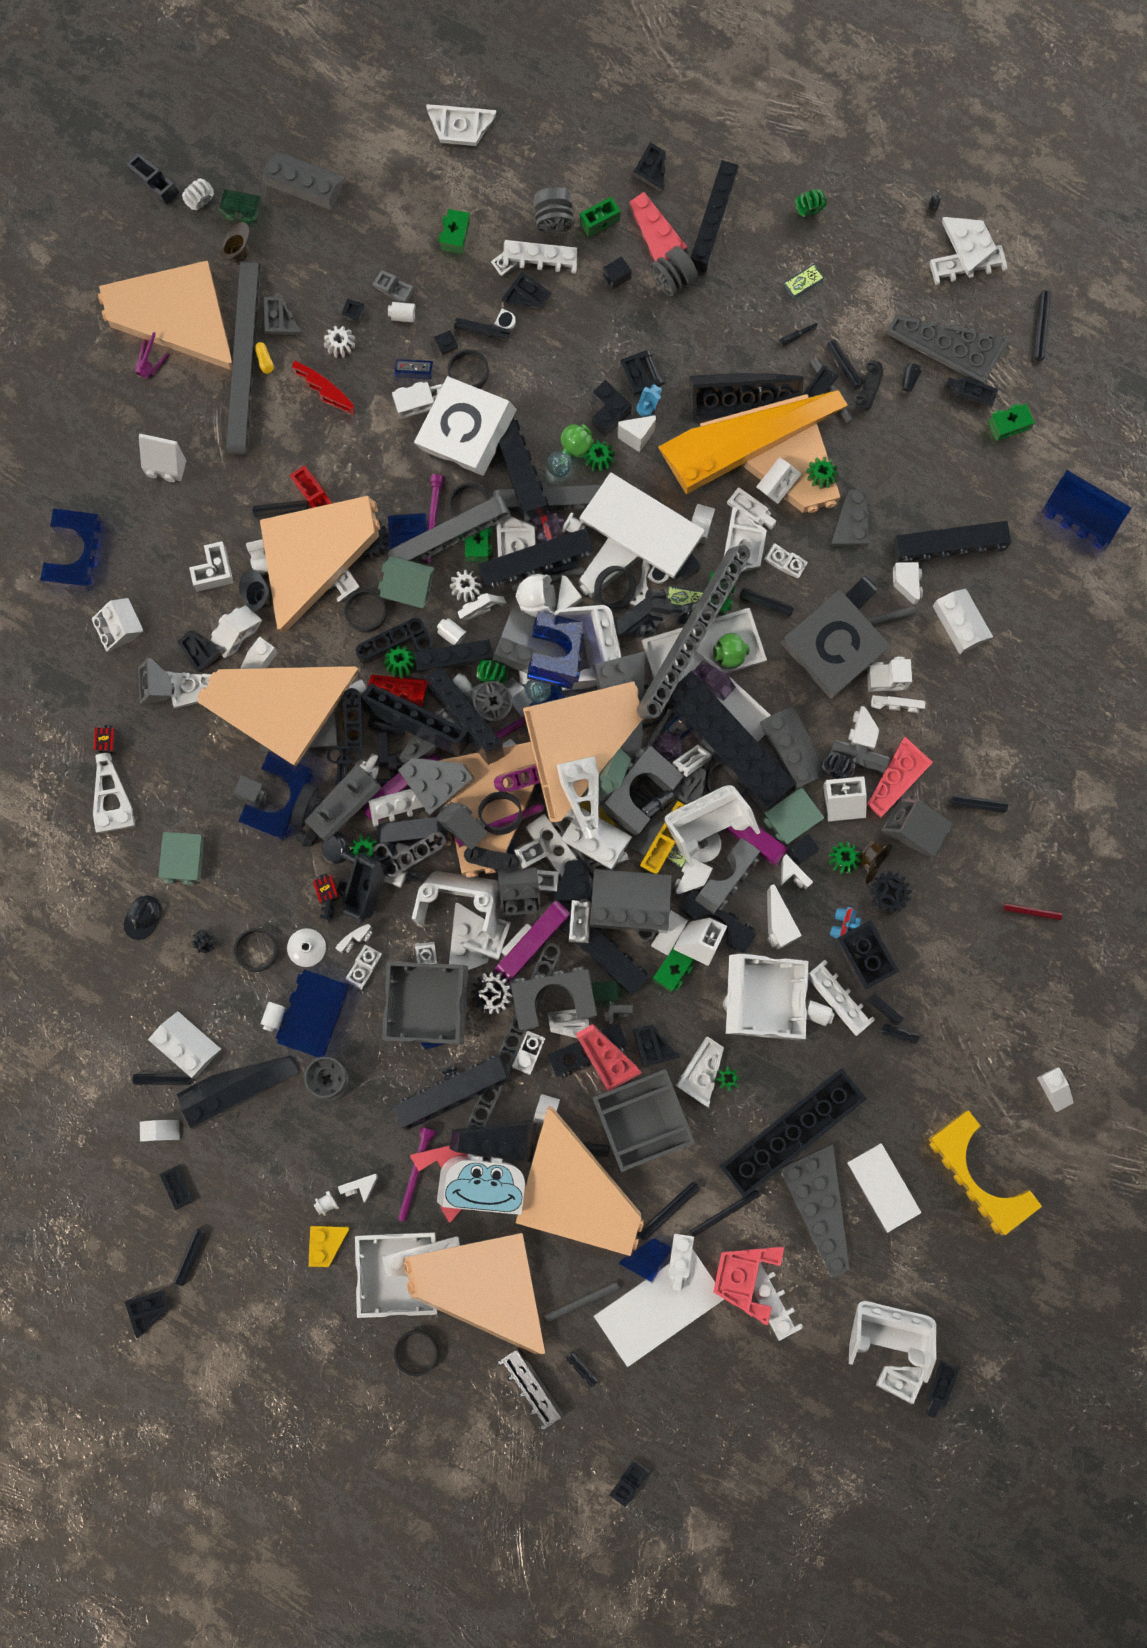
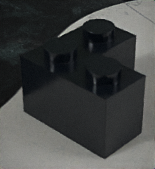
(613, 408)

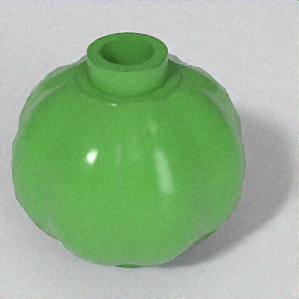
(577, 440)
(730, 651)

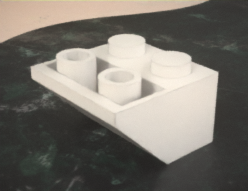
(117, 624)
(845, 799)
(700, 939)

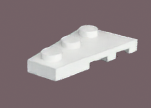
(701, 1072)

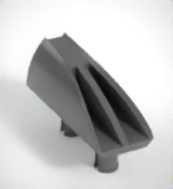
(343, 803)

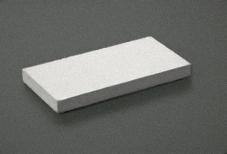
(884, 1187)

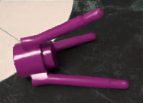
(143, 367)

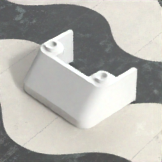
(598, 638)
(708, 816)
(484, 891)
(895, 1330)

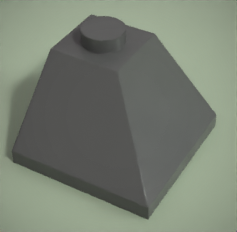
(154, 683)

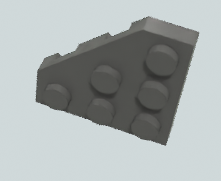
(435, 781)

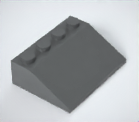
(518, 644)
(630, 901)

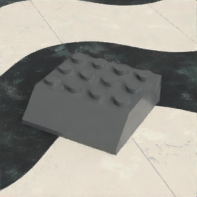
(643, 1120)

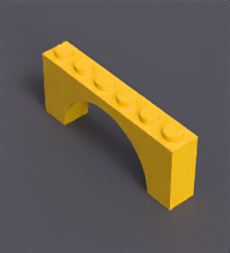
(952, 1144)

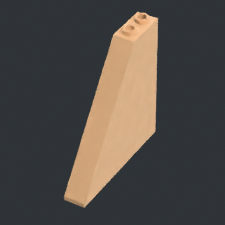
(174, 305)
(798, 452)
(312, 550)
(278, 705)
(579, 729)
(483, 785)
(575, 1195)
(483, 1286)

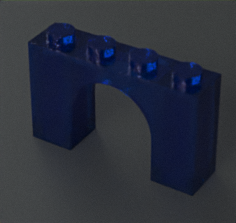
(78, 574)
(566, 634)
(277, 823)

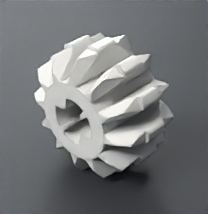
(198, 194)
(339, 348)
(463, 580)

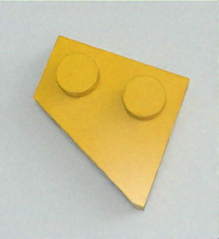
(324, 1244)

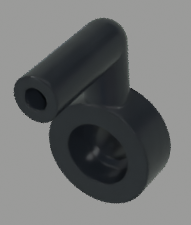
(394, 764)

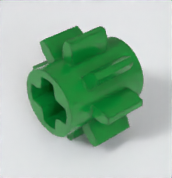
(722, 1078)

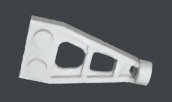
(577, 770)
(112, 819)

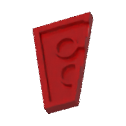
(406, 688)

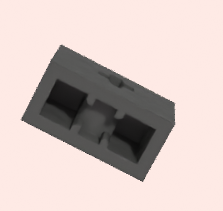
(251, 792)

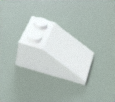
(161, 458)
(781, 925)

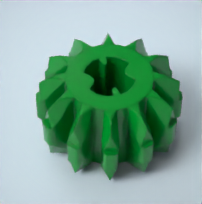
(811, 202)
(604, 460)
(820, 478)
(400, 662)
(492, 671)
(363, 844)
(852, 857)

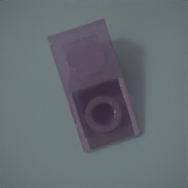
(715, 680)

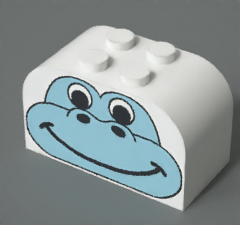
(481, 1185)

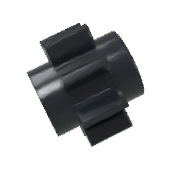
(203, 941)

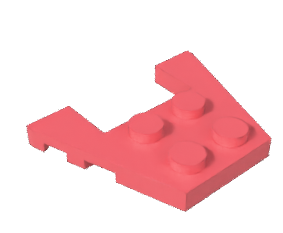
(440, 1155)
(738, 1276)

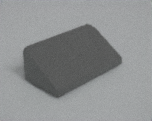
(642, 842)

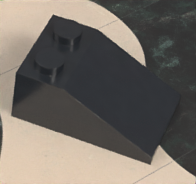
(867, 955)

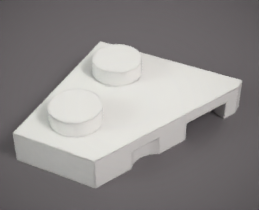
(902, 1381)

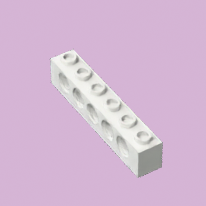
(537, 829)

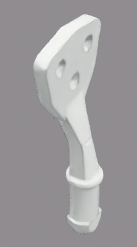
(642, 587)

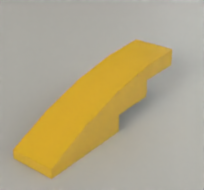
(660, 847)

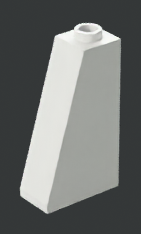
(609, 555)

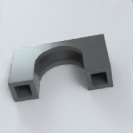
(618, 802)
(575, 982)

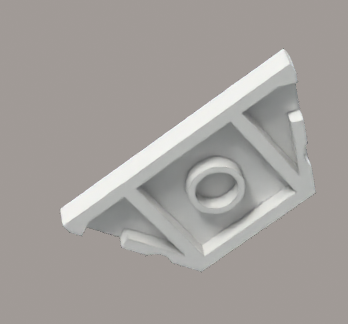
(460, 124)
(970, 241)
(746, 532)
(514, 536)
(464, 927)

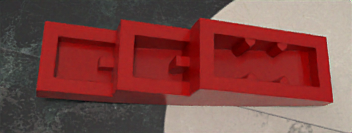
(327, 391)
(309, 488)

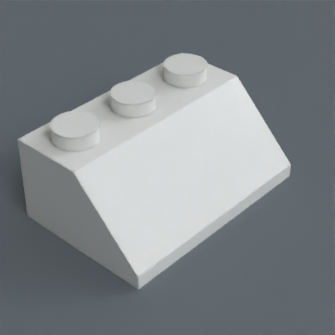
(962, 620)
(604, 848)
(184, 1044)

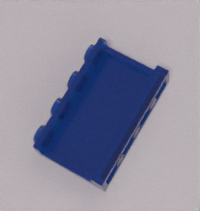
(1085, 510)
(312, 1013)

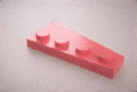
(654, 227)
(900, 774)
(608, 1060)

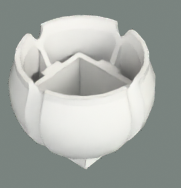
(536, 595)

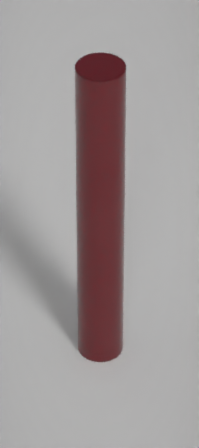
(1032, 911)

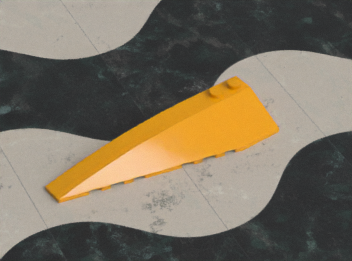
(721, 446)

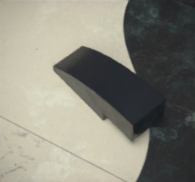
(152, 178)

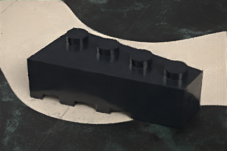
(503, 1141)

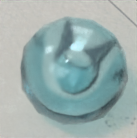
(559, 463)
(537, 691)

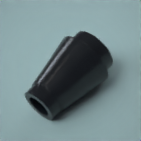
(910, 376)

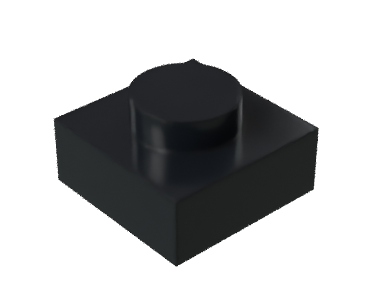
(353, 310)
(446, 342)

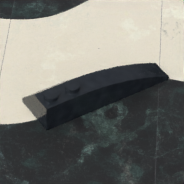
(737, 392)
(232, 1088)

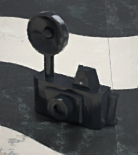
(647, 615)
(365, 881)

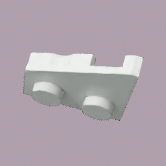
(480, 606)
(489, 947)
(566, 1023)

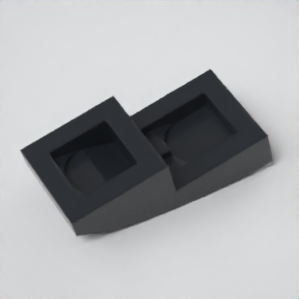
(629, 1482)

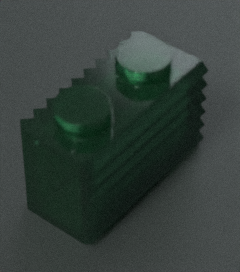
(240, 206)

